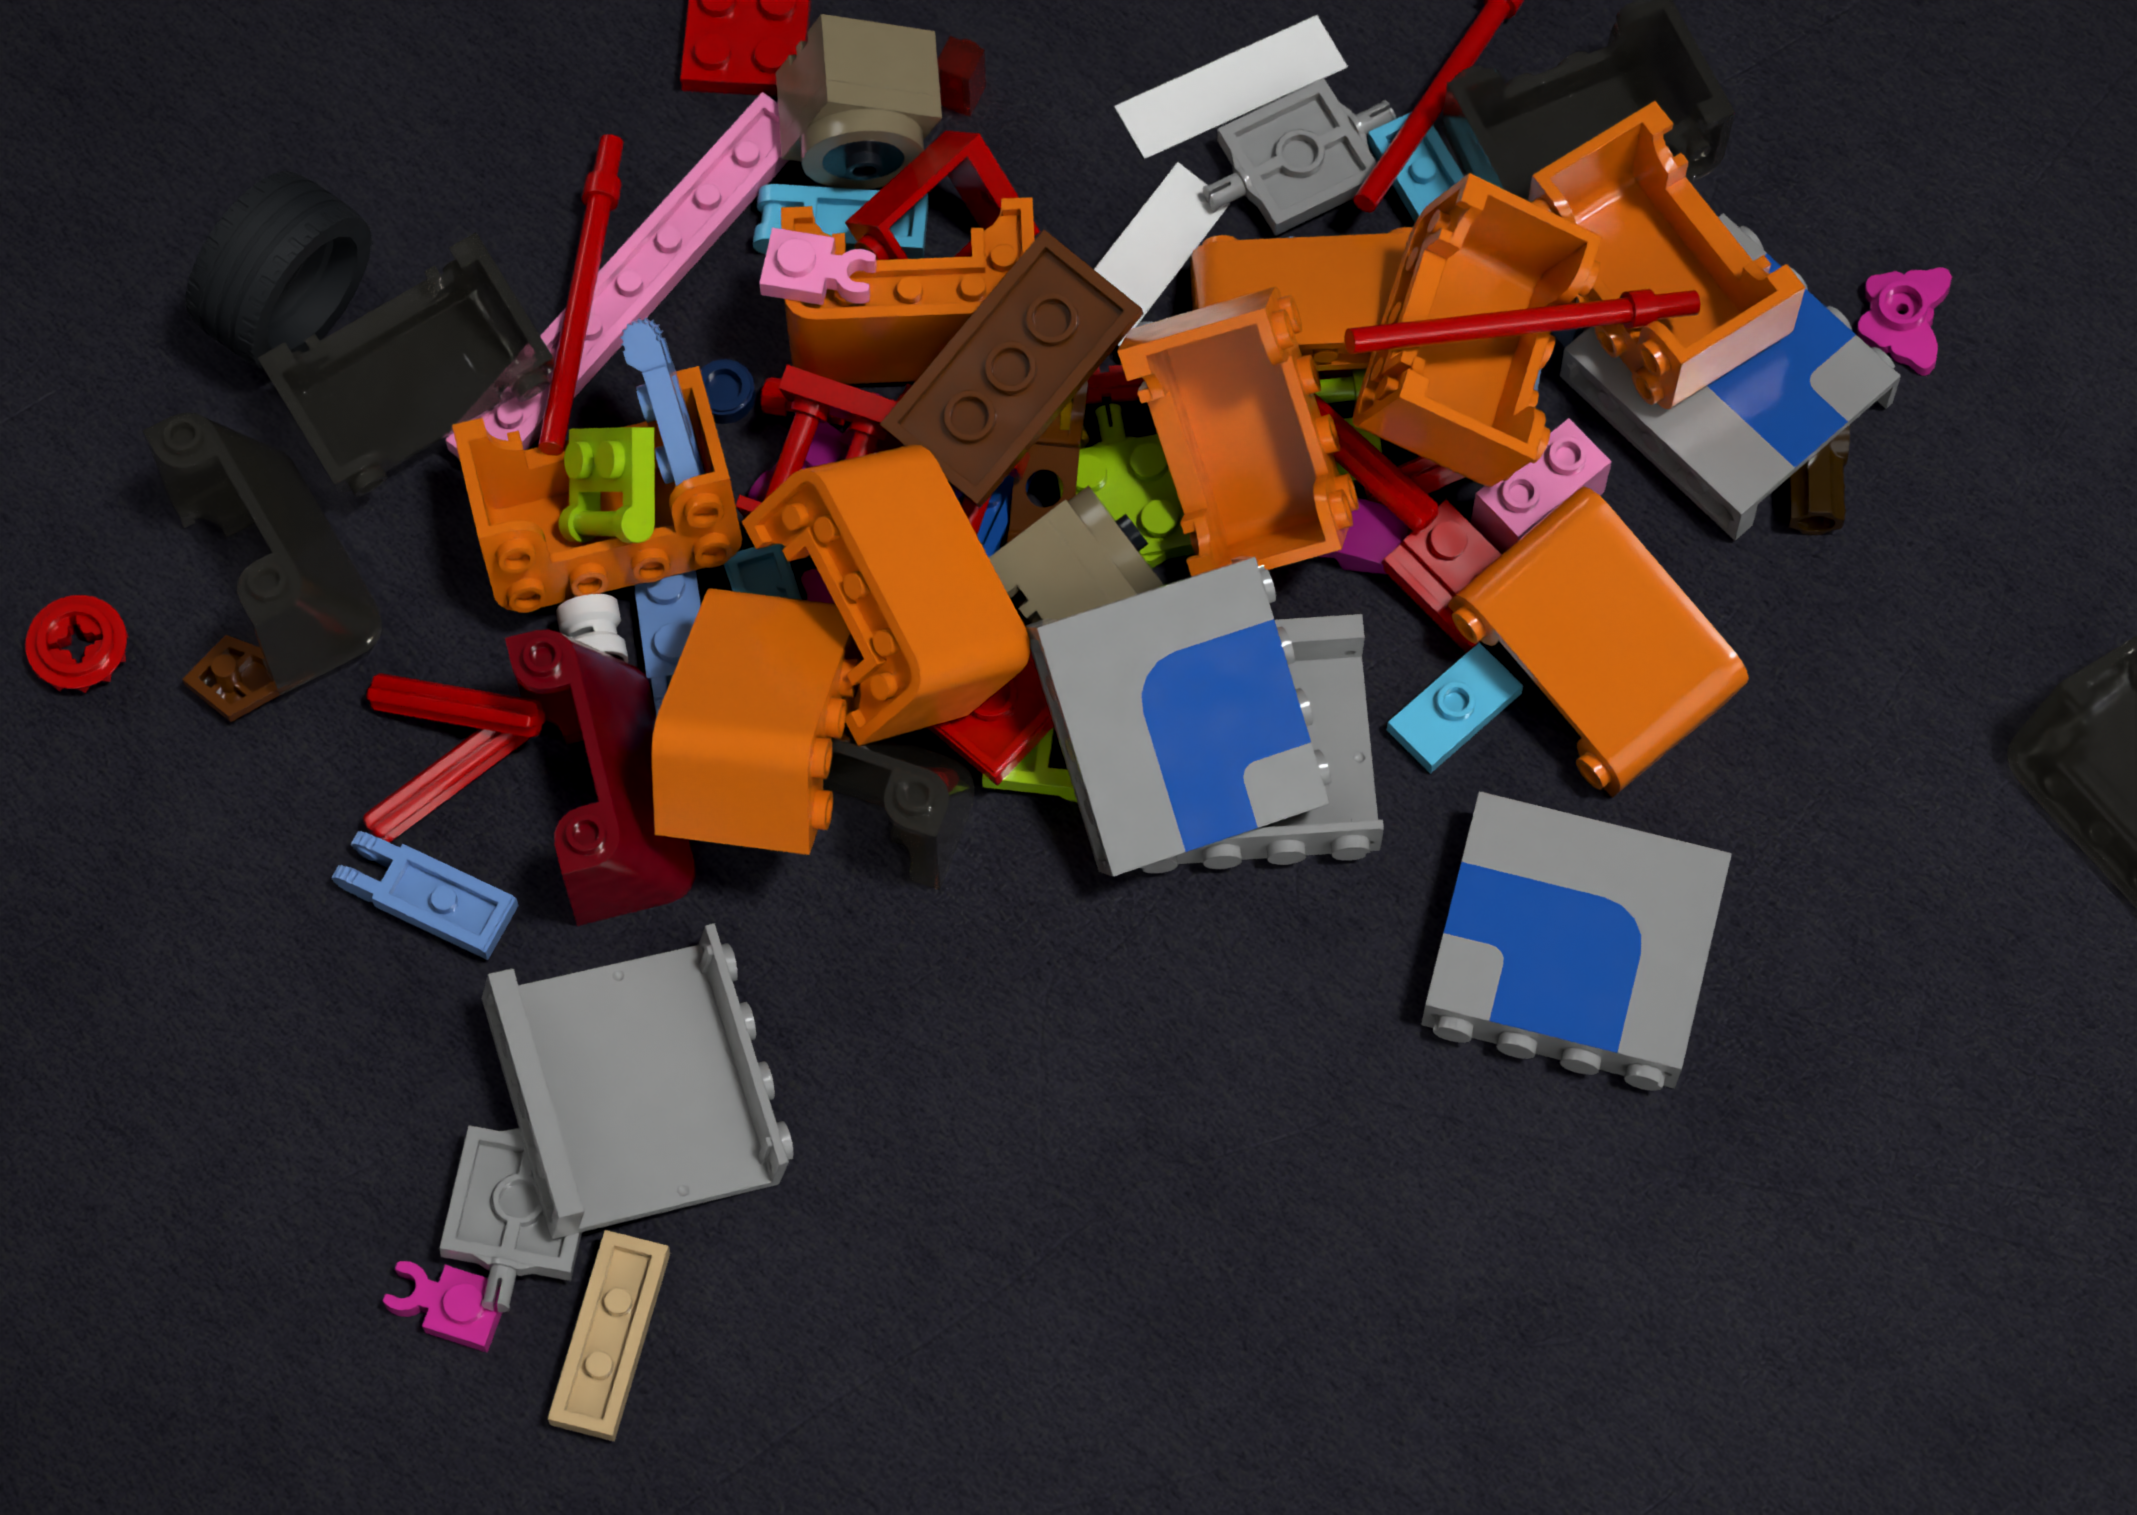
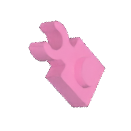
(805, 266)

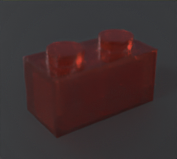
(961, 75)

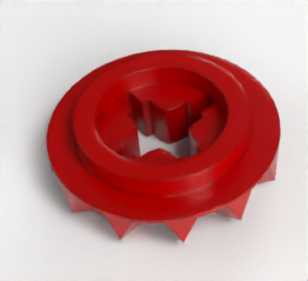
(54, 629)

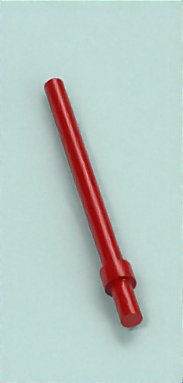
(1432, 103)
(600, 197)
(1632, 309)

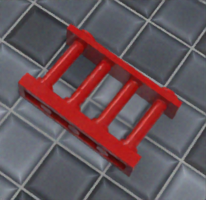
(815, 399)

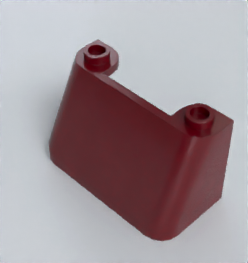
(606, 847)

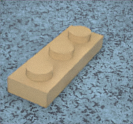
(609, 1335)

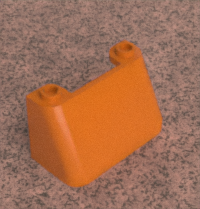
(1332, 279)
(1602, 637)

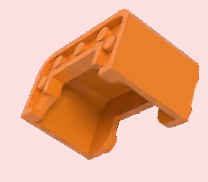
(1666, 241)
(911, 304)
(1475, 398)
(1243, 431)
(522, 493)
(906, 582)
(753, 722)

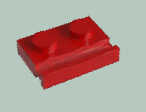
(1440, 564)

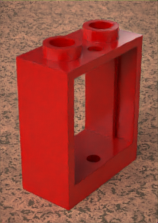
(971, 171)

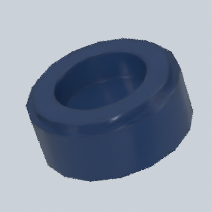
(728, 390)

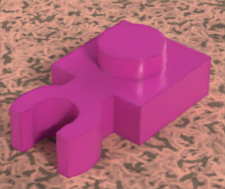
(450, 1305)

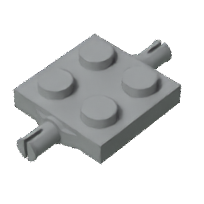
(1297, 156)
(500, 1217)

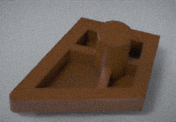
(232, 678)

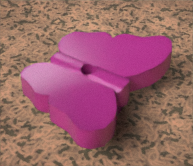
(1909, 334)

